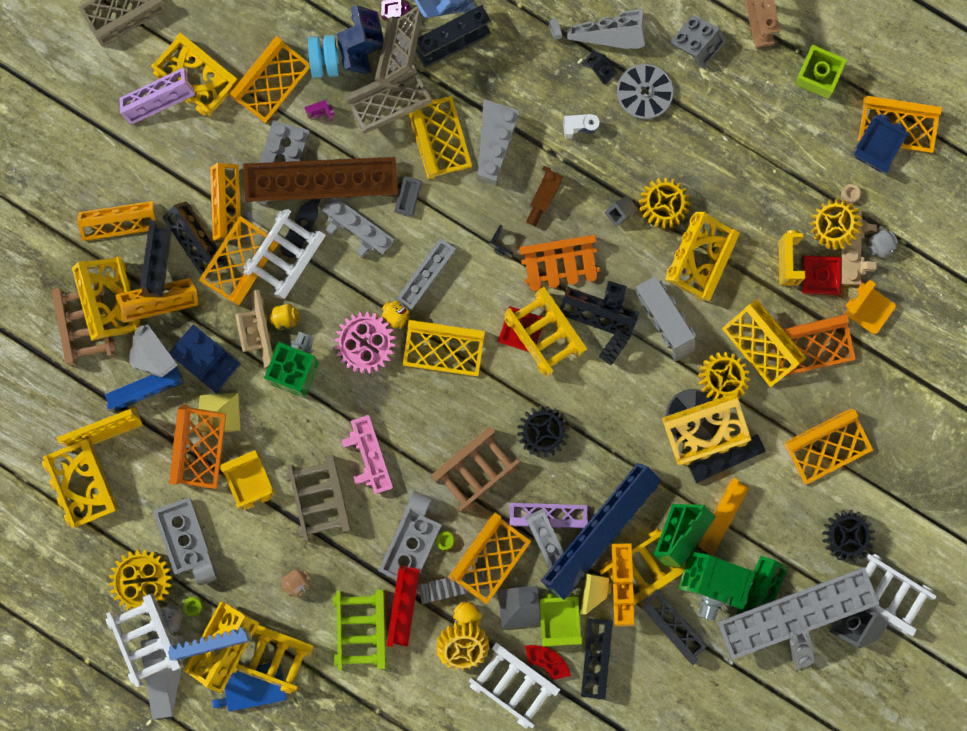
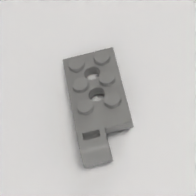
(273, 148)
(416, 526)
(196, 553)

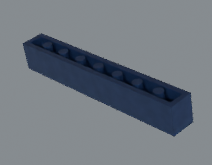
(601, 531)

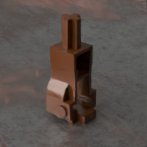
(544, 195)

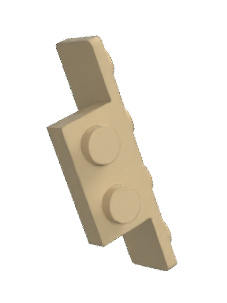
(254, 330)

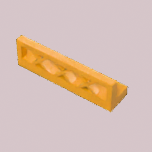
(219, 199)
(113, 215)
(145, 307)
(724, 515)

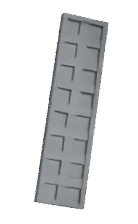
(805, 608)

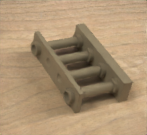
(337, 503)

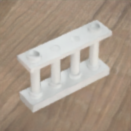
(292, 270)
(888, 614)
(156, 624)
(530, 678)

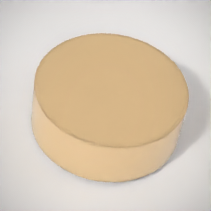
(851, 193)

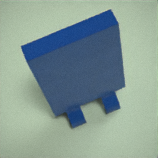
(247, 691)

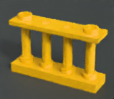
(553, 315)
(661, 578)
(283, 643)

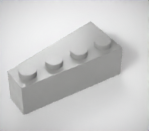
(496, 135)
(667, 317)

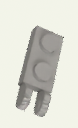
(801, 649)

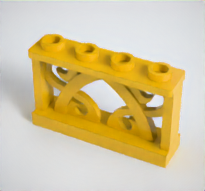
(190, 50)
(685, 256)
(87, 296)
(716, 444)
(87, 457)
(220, 667)

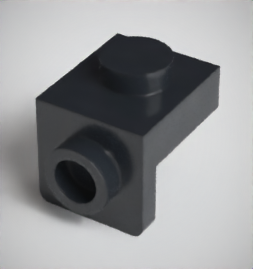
(614, 294)

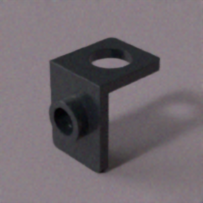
(600, 66)
(501, 251)

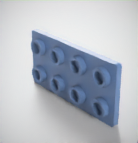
(435, 8)

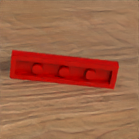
(403, 606)

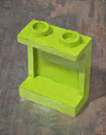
(560, 620)

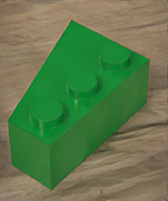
(682, 533)

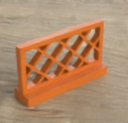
(814, 328)
(181, 442)

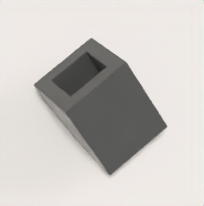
(621, 211)

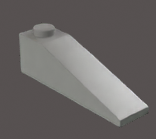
(621, 32)
(163, 684)

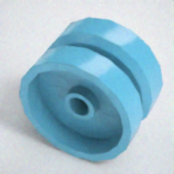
(323, 56)

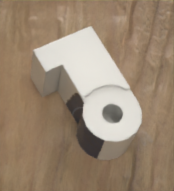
(580, 123)

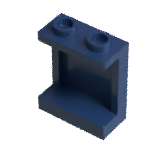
(880, 143)

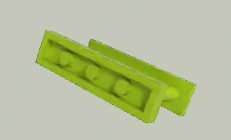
(377, 638)

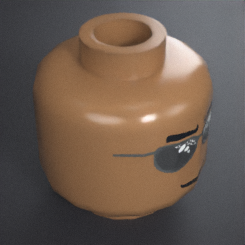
(296, 583)

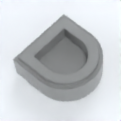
(555, 29)

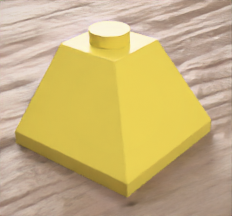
(224, 403)
(594, 592)

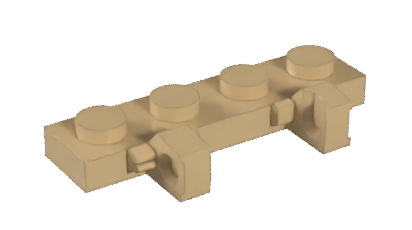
(852, 262)

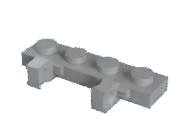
(345, 217)

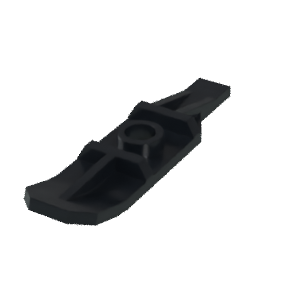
(309, 213)

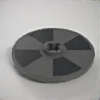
(688, 399)

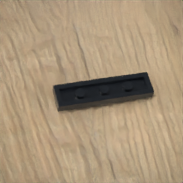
(722, 461)

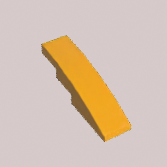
(622, 585)

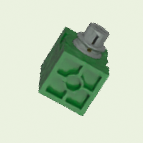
(293, 366)
(715, 583)

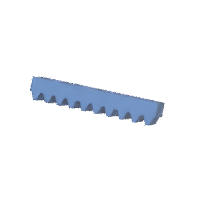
(209, 644)

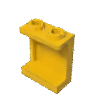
(787, 276)
(248, 480)

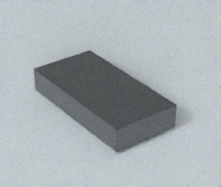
(408, 196)

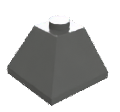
(519, 607)
(860, 628)

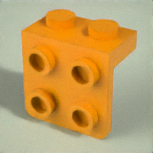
(869, 308)

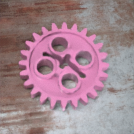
(374, 328)

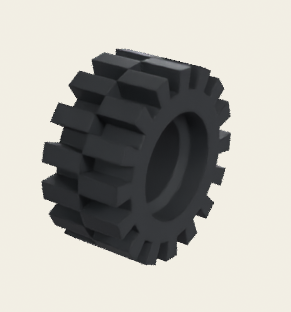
(614, 347)

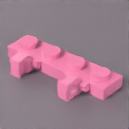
(365, 439)

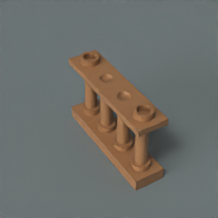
(762, 21)
(68, 336)
(472, 451)

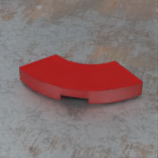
(548, 660)

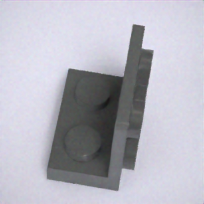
(699, 40)

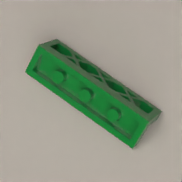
(763, 579)

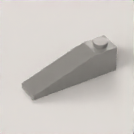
(150, 353)

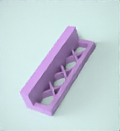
(156, 99)
(555, 523)

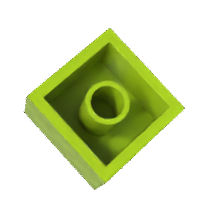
(820, 71)

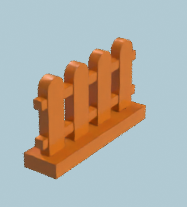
(568, 255)

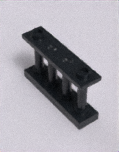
(453, 36)

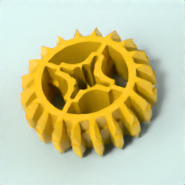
(660, 195)
(831, 230)
(717, 376)
(462, 651)

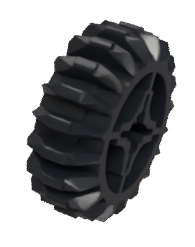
(534, 426)
(860, 523)

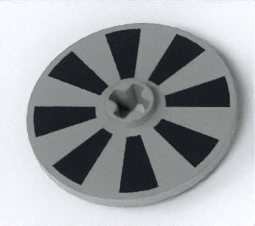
(645, 77)

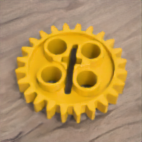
(139, 563)

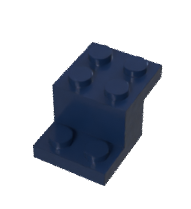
(360, 40)
(204, 358)

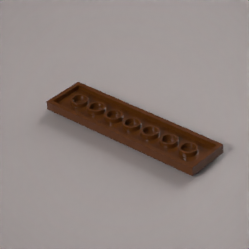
(320, 179)

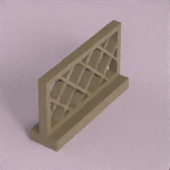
(127, 21)
(398, 47)
(372, 92)

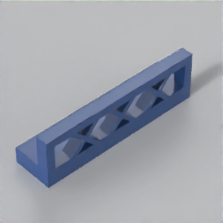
(142, 390)

